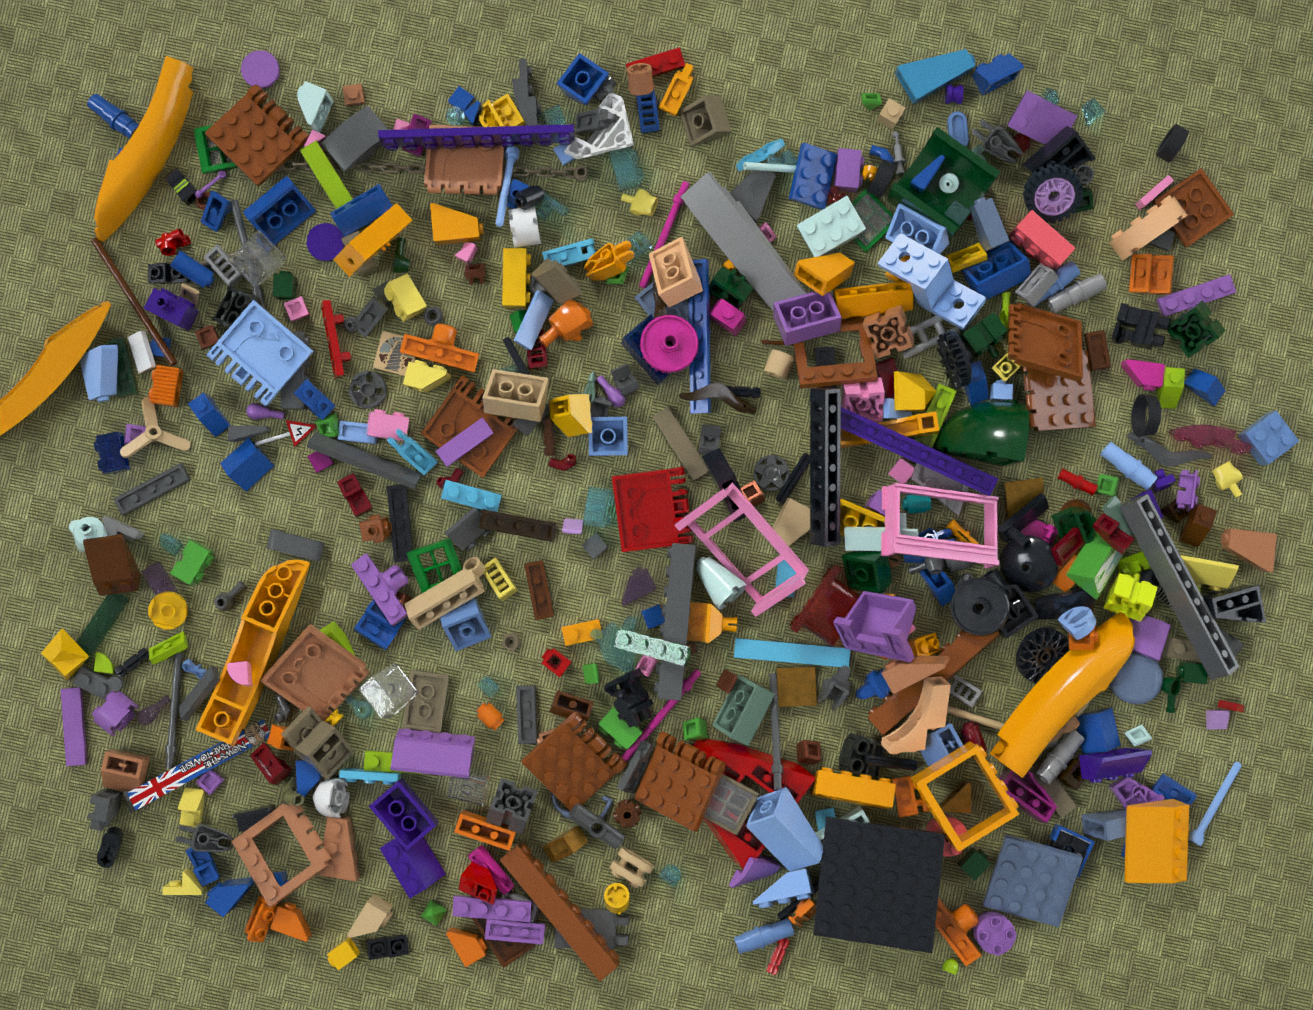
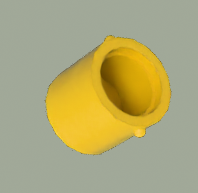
(616, 898)

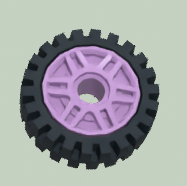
(1046, 181)

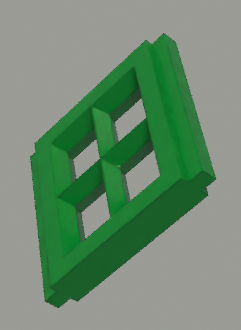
(419, 570)

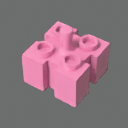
(865, 399)

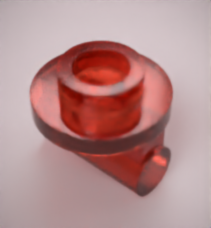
(1023, 141)
(834, 194)

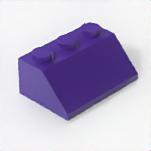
(1113, 764)
(404, 814)
(413, 868)

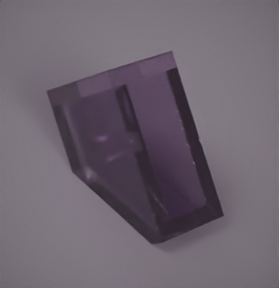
(638, 585)

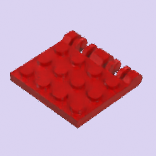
(648, 509)

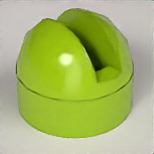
(950, 966)

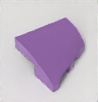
(754, 870)

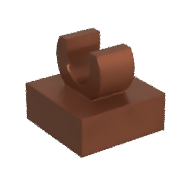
(475, 271)

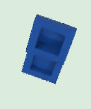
(204, 866)

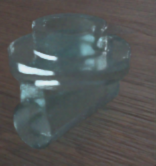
(1050, 95)
(670, 874)

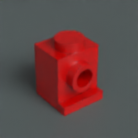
(559, 668)

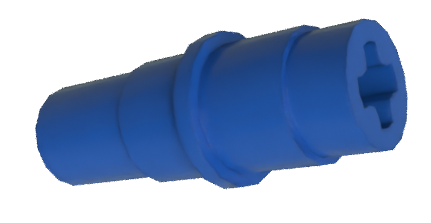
(111, 114)

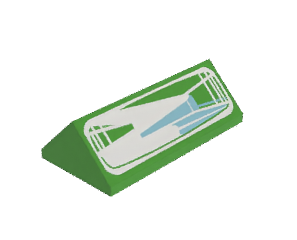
(1094, 566)

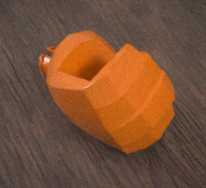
(567, 323)

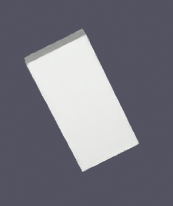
(141, 352)

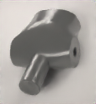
(606, 87)

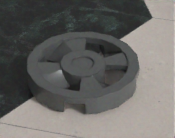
(367, 390)

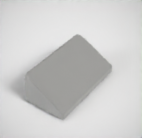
(1037, 284)

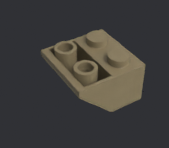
(556, 282)

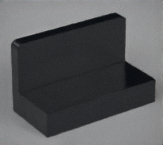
(250, 817)

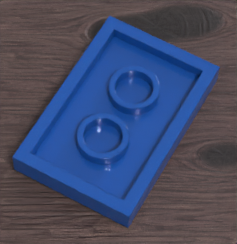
(812, 176)

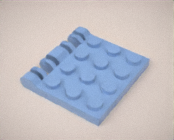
(262, 350)

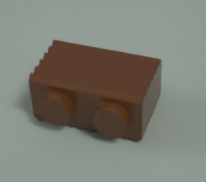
(565, 704)

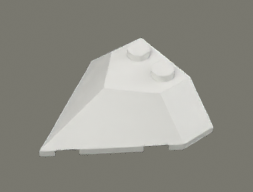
(613, 137)

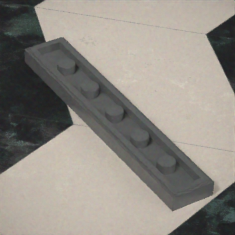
(364, 460)

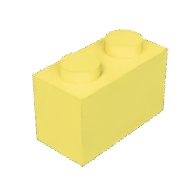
(404, 297)

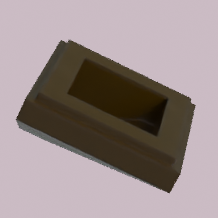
(1174, 513)

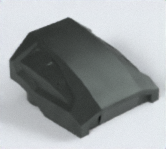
(232, 306)
(854, 752)

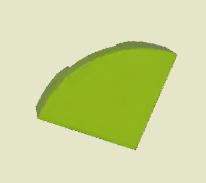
(103, 664)

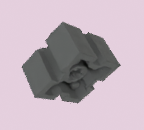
(511, 806)

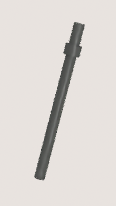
(257, 292)
(171, 748)
(776, 768)

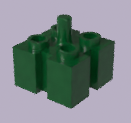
(1195, 329)
(984, 336)

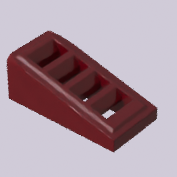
(540, 364)

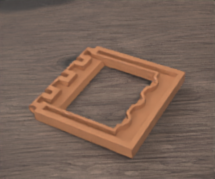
(256, 863)

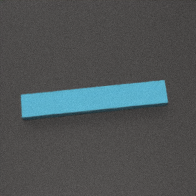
(791, 652)

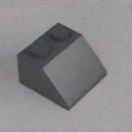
(467, 530)

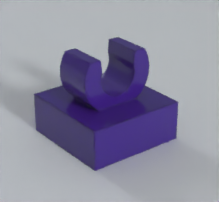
(1162, 481)

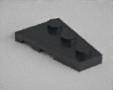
(1056, 604)

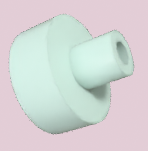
(952, 179)

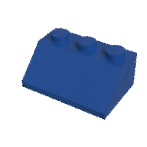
(279, 210)
(1001, 271)

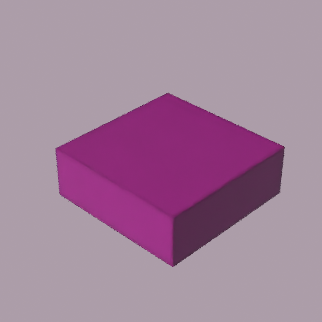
(320, 461)

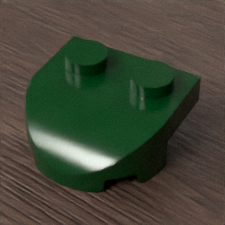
(1077, 518)

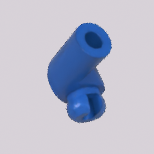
(881, 152)

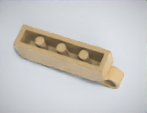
(447, 594)

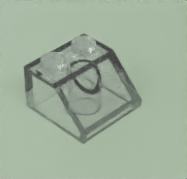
(388, 691)

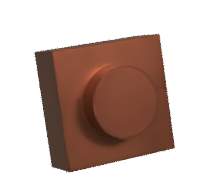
(207, 336)

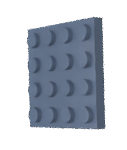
(1032, 880)

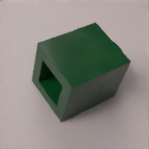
(284, 286)
(1191, 673)
(974, 863)

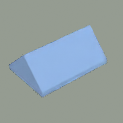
(918, 229)

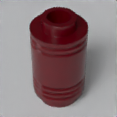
(972, 733)

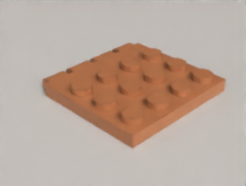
(464, 168)
(316, 673)

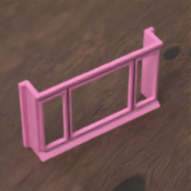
(778, 593)

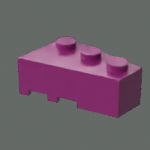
(1029, 795)

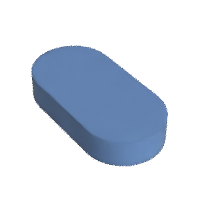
(958, 127)

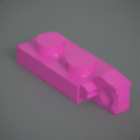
(483, 858)

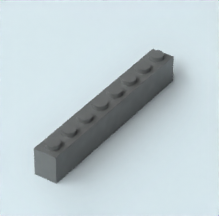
(676, 617)

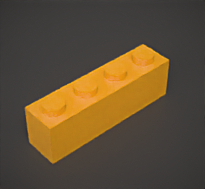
(873, 299)

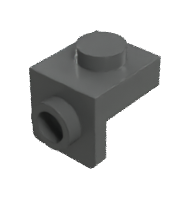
(624, 380)
(600, 407)
(709, 438)

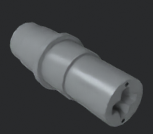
(1077, 293)
(1059, 757)

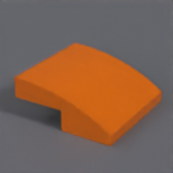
(1151, 274)

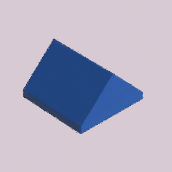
(246, 464)
(1098, 731)

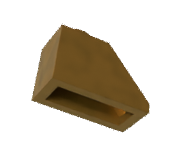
(565, 844)

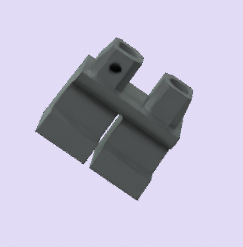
(106, 807)

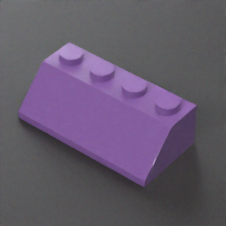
(433, 753)

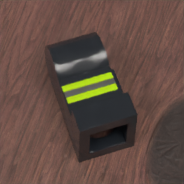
(181, 185)

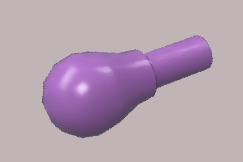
(612, 393)
(257, 411)

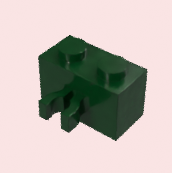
(730, 287)

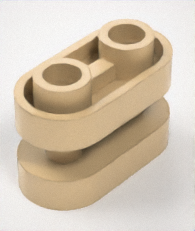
(620, 869)

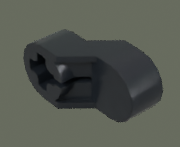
(106, 855)

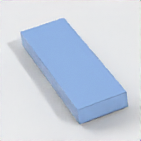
(533, 320)

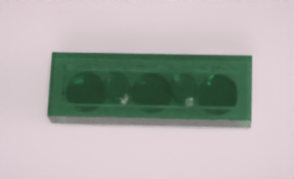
(125, 376)

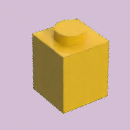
(343, 953)

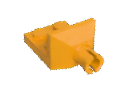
(707, 622)

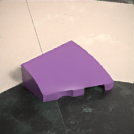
(1131, 792)

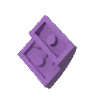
(1150, 637)

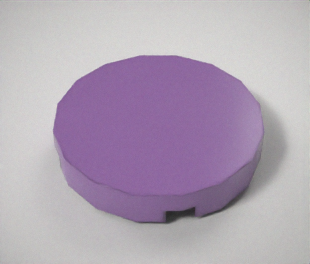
(260, 69)

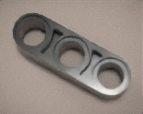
(295, 545)

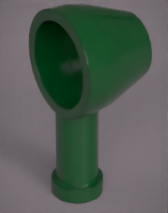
(401, 263)
(1171, 687)

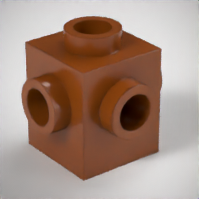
(375, 528)

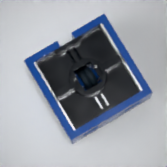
(1071, 842)

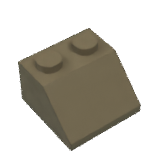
(705, 120)

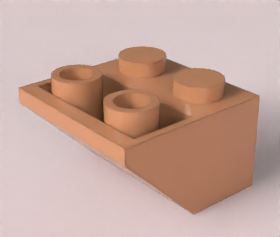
(124, 770)

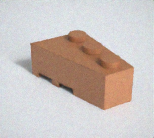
(340, 844)

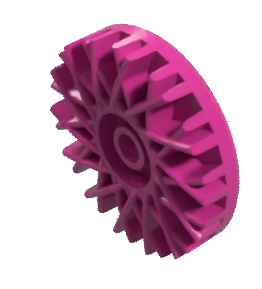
(671, 329)

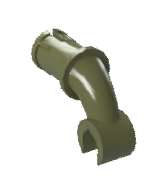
(288, 796)

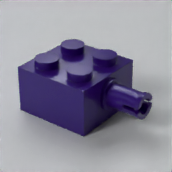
(167, 306)

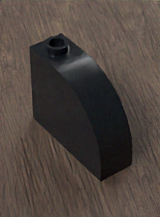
(722, 477)

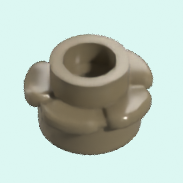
(516, 642)

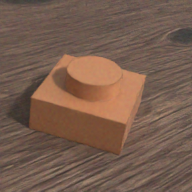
(353, 95)

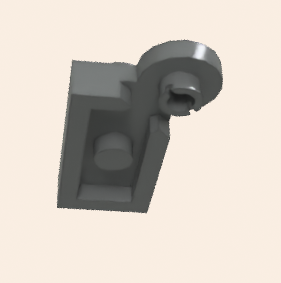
(367, 318)
(96, 682)

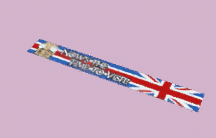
(197, 765)

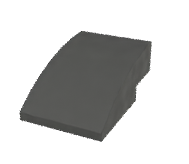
(355, 139)

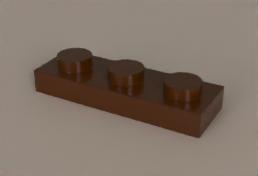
(539, 590)

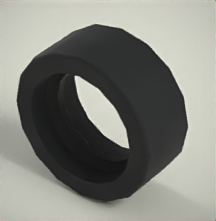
(1172, 143)
(882, 178)

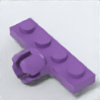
(383, 587)

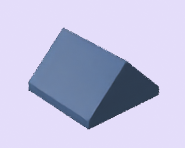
(608, 436)

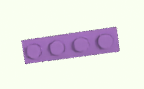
(1189, 297)
(501, 910)

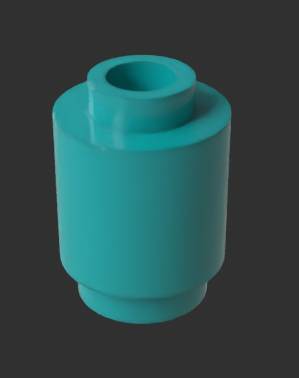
(916, 504)

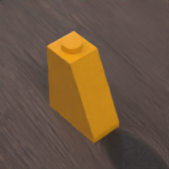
(454, 226)
(824, 272)

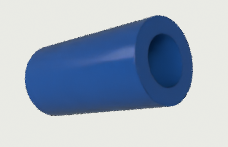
(192, 269)

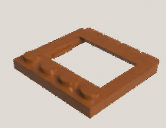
(841, 373)

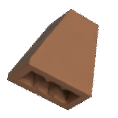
(1251, 547)

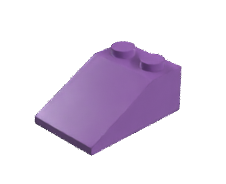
(1040, 118)

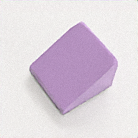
(572, 526)
(1217, 719)

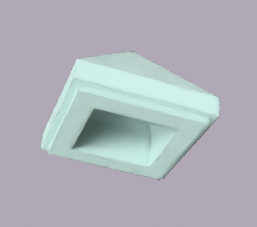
(1138, 735)

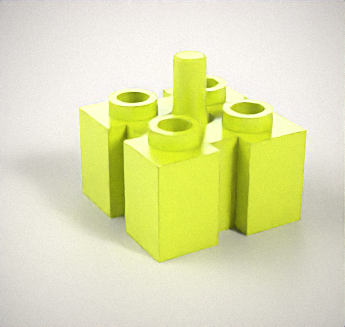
(1130, 596)

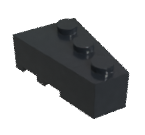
(1063, 149)
(1237, 604)

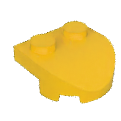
(501, 113)

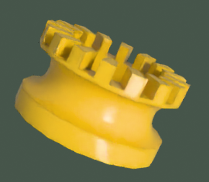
(334, 718)

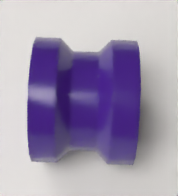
(954, 94)

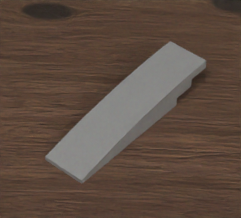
(741, 240)

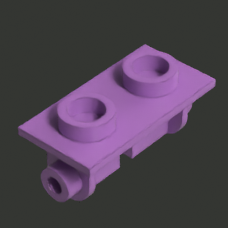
(1190, 483)

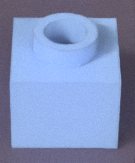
(1000, 391)

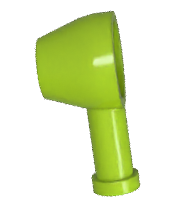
(1003, 316)

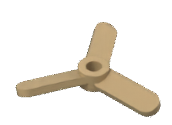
(152, 425)

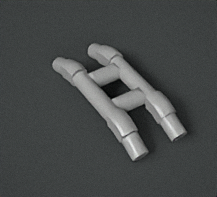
(925, 343)

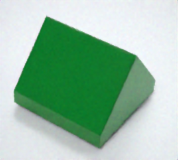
(517, 318)

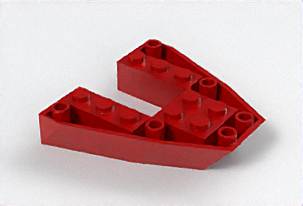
(756, 765)

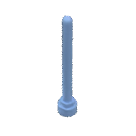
(511, 154)
(1198, 834)

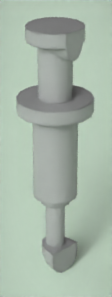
(899, 160)

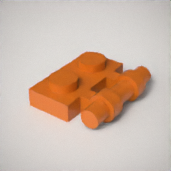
(905, 797)

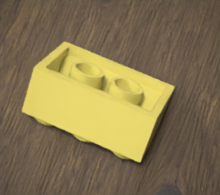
(1210, 573)

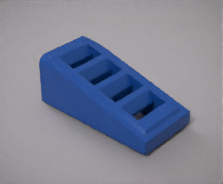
(650, 128)
(923, 179)

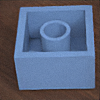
(1268, 437)

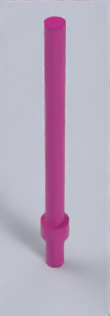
(678, 201)
(687, 686)

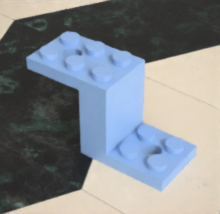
(932, 281)

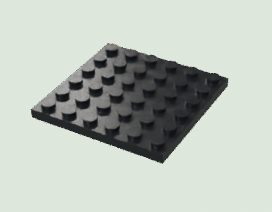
(879, 884)

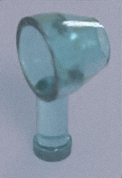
(786, 158)
(357, 704)

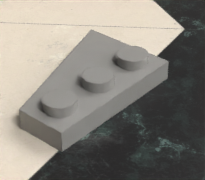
(928, 478)

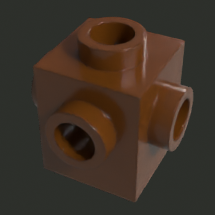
(627, 806)

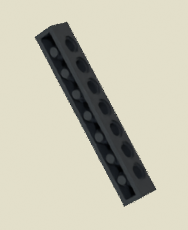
(825, 466)

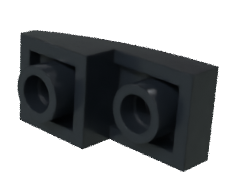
(164, 274)
(387, 946)

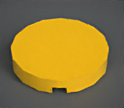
(168, 610)

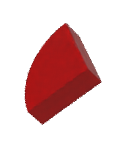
(1231, 706)

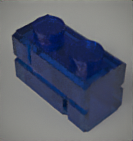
(109, 452)

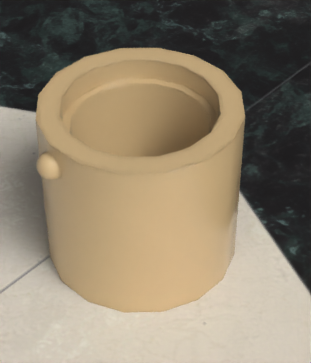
(779, 364)

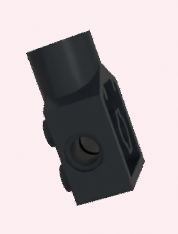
(1020, 612)

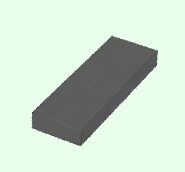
(199, 693)
(526, 714)

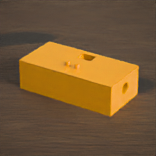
(372, 240)

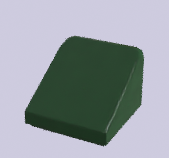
(1087, 201)

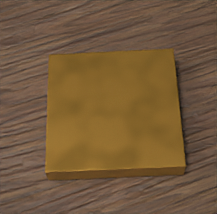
(796, 686)

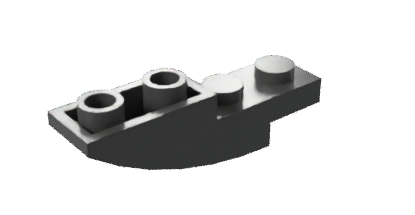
(522, 90)

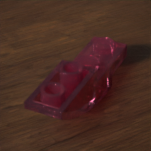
(1204, 435)

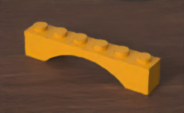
(910, 426)

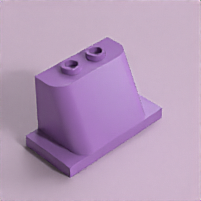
(878, 626)

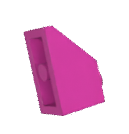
(1145, 374)

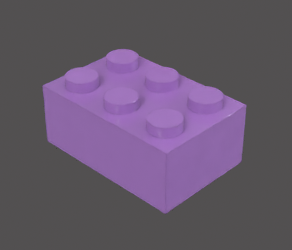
(806, 317)

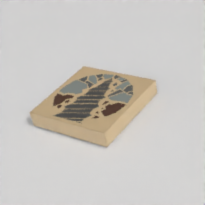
(389, 356)

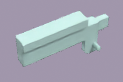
(870, 537)

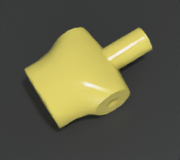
(641, 203)
(1227, 477)

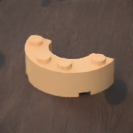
(1148, 228)

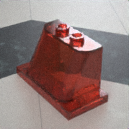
(827, 602)

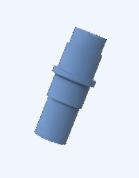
(1065, 274)
(763, 936)

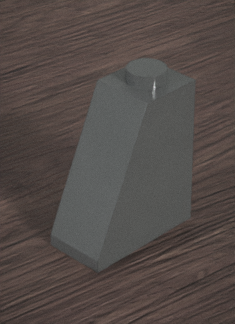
(754, 192)

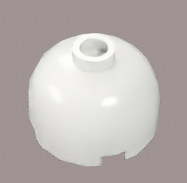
(331, 797)

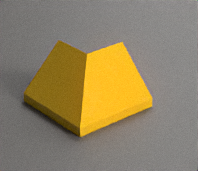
(911, 392)
(64, 654)

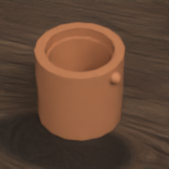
(640, 79)

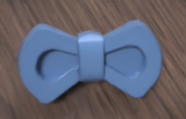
(189, 666)

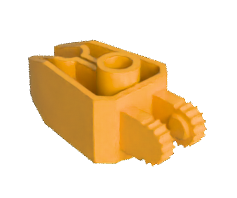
(609, 261)

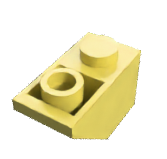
(1005, 367)

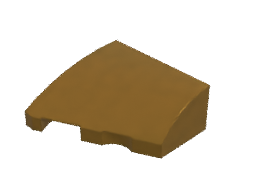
(1021, 493)

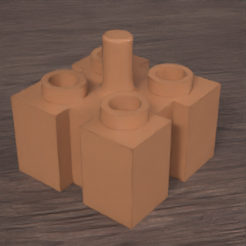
(888, 331)

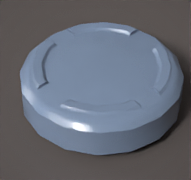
(1138, 680)

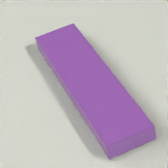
(74, 726)

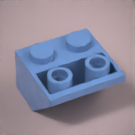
(940, 743)

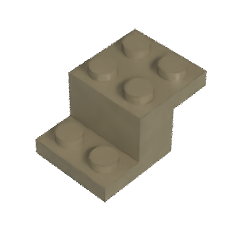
(317, 742)

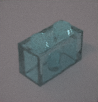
(626, 169)
(597, 507)

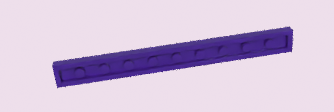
(917, 452)

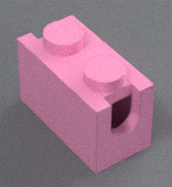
(385, 425)

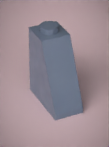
(988, 224)
(1105, 825)

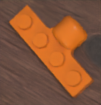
(440, 349)
(954, 928)

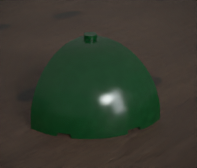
(987, 433)

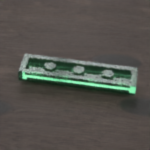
(101, 623)
(652, 647)

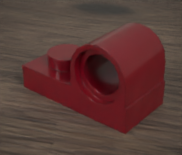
(270, 765)

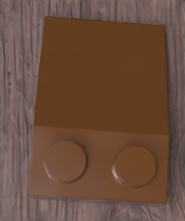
(112, 565)

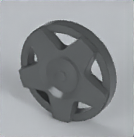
(771, 472)

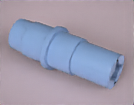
(1129, 465)

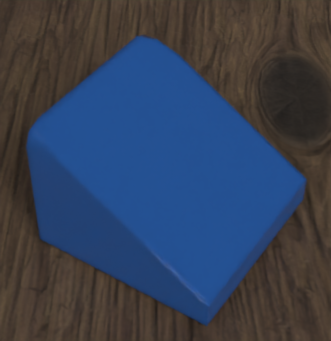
(473, 112)
(653, 616)

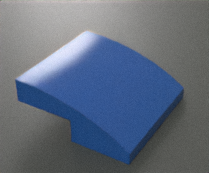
(376, 627)

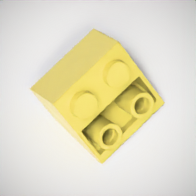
(425, 378)

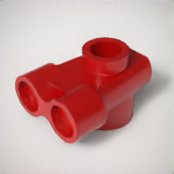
(170, 241)

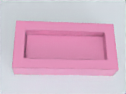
(1154, 192)

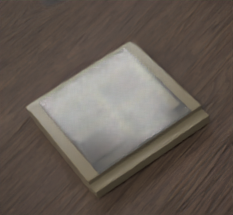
(730, 804)

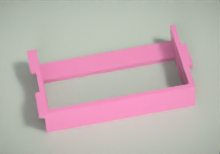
(894, 543)

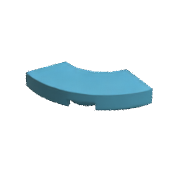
(762, 153)

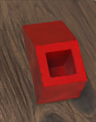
(478, 883)

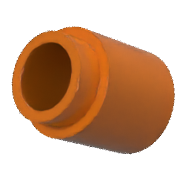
(490, 716)

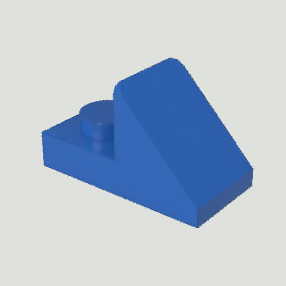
(215, 211)

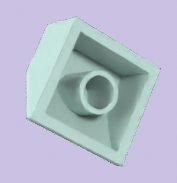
(315, 104)

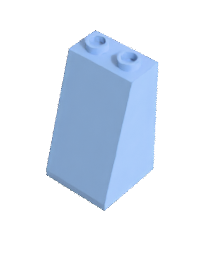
(785, 830)

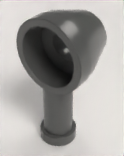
(933, 565)
(229, 597)

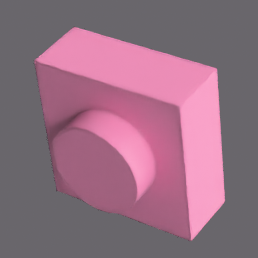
(296, 309)

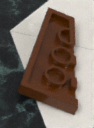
(504, 950)

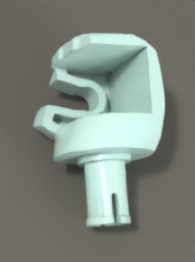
(85, 529)

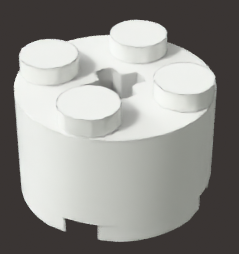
(524, 227)

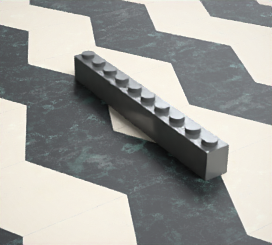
(1179, 587)

